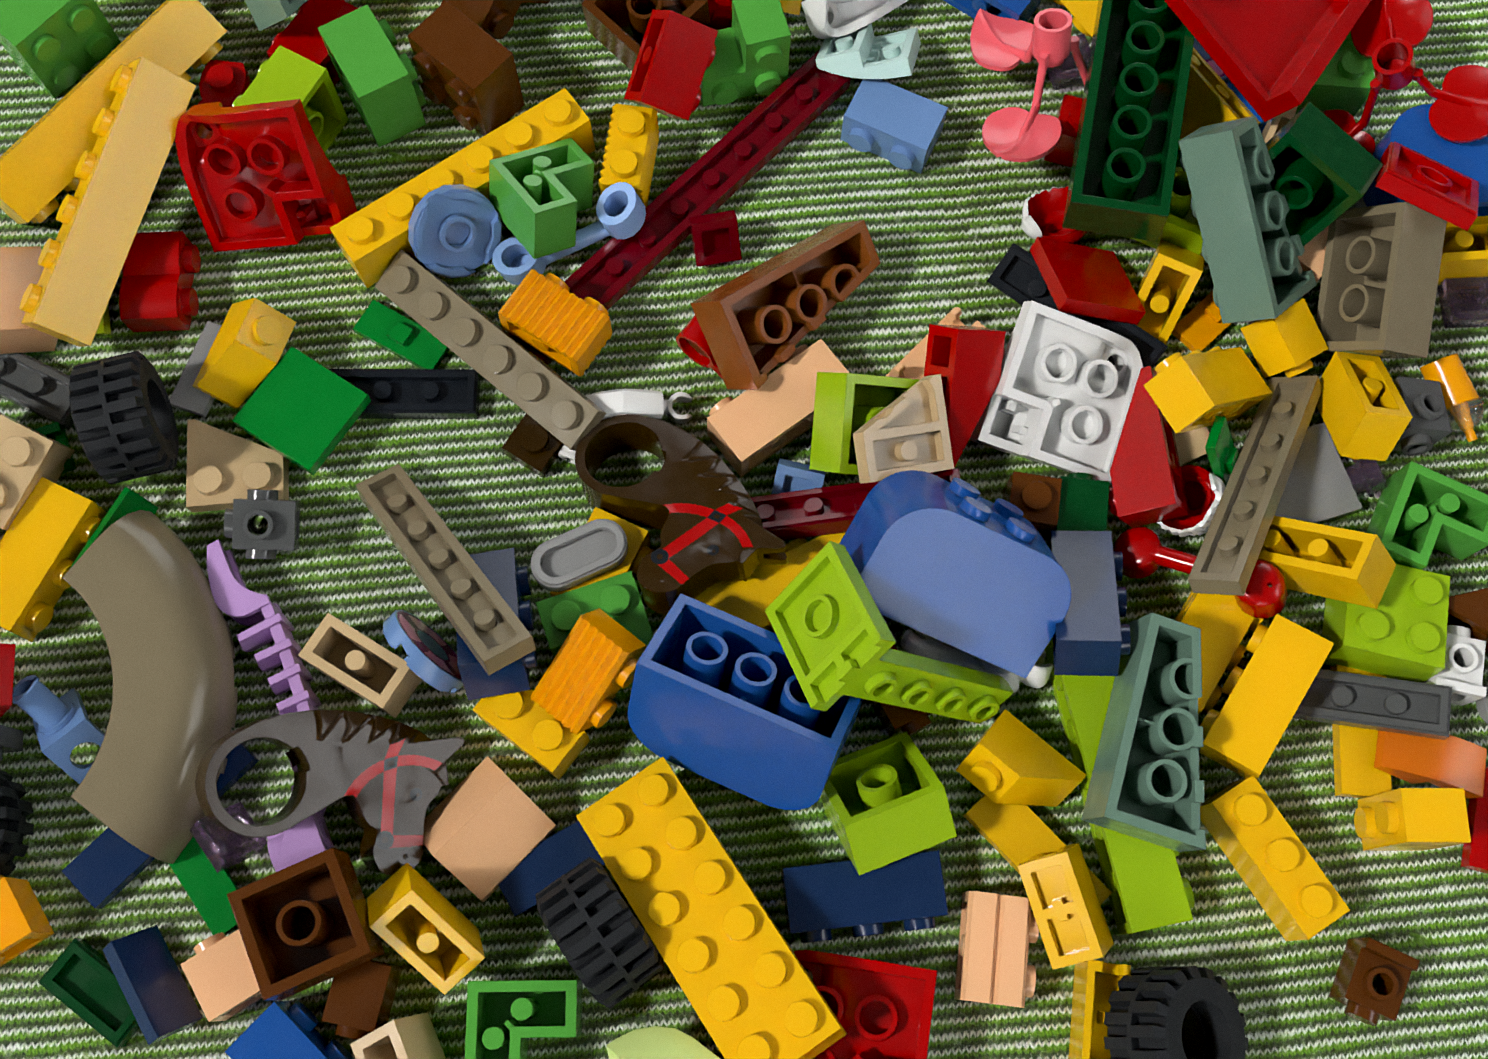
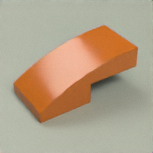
(1436, 761)

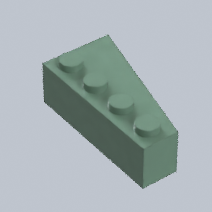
(1242, 222)
(1151, 740)

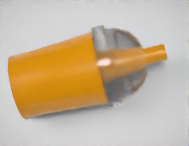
(1460, 396)

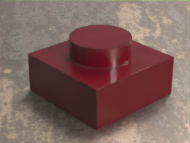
(715, 238)

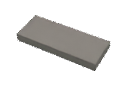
(185, 395)

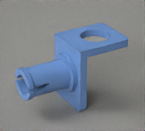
(58, 723)

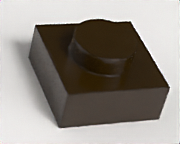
(532, 446)

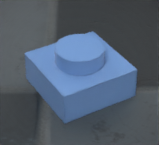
(796, 476)

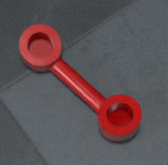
(1144, 555)

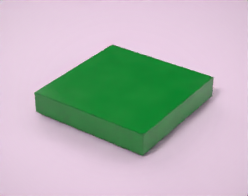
(302, 410)

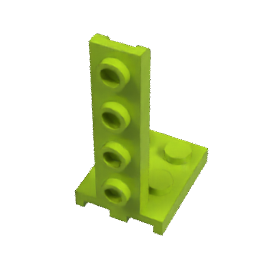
(844, 648)

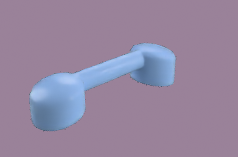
(619, 216)

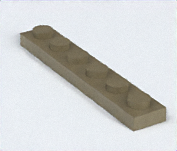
(490, 350)
(1255, 487)
(446, 570)

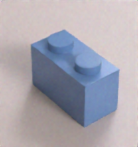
(893, 124)

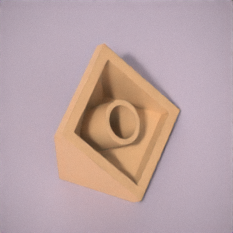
(485, 829)

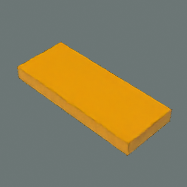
(1200, 325)

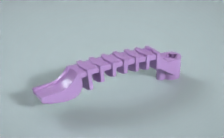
(270, 625)

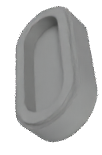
(579, 555)

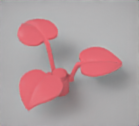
(1001, 46)

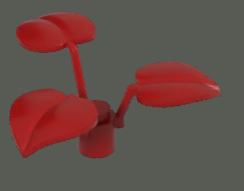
(1388, 35)

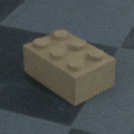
(1381, 281)

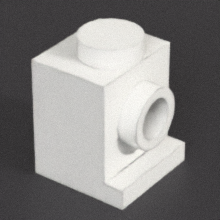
(1466, 673)

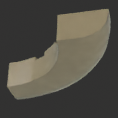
(168, 682)

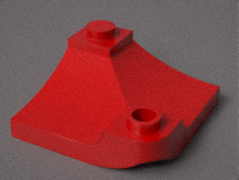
(259, 175)
(878, 1004)

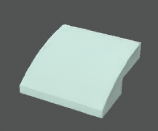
(868, 56)

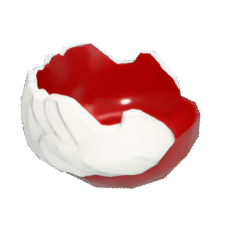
(1044, 216)
(1203, 495)

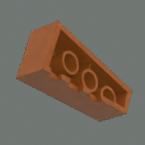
(773, 306)

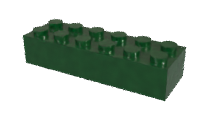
(1130, 121)

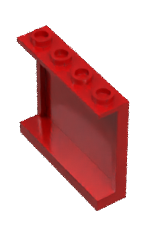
(1270, 46)

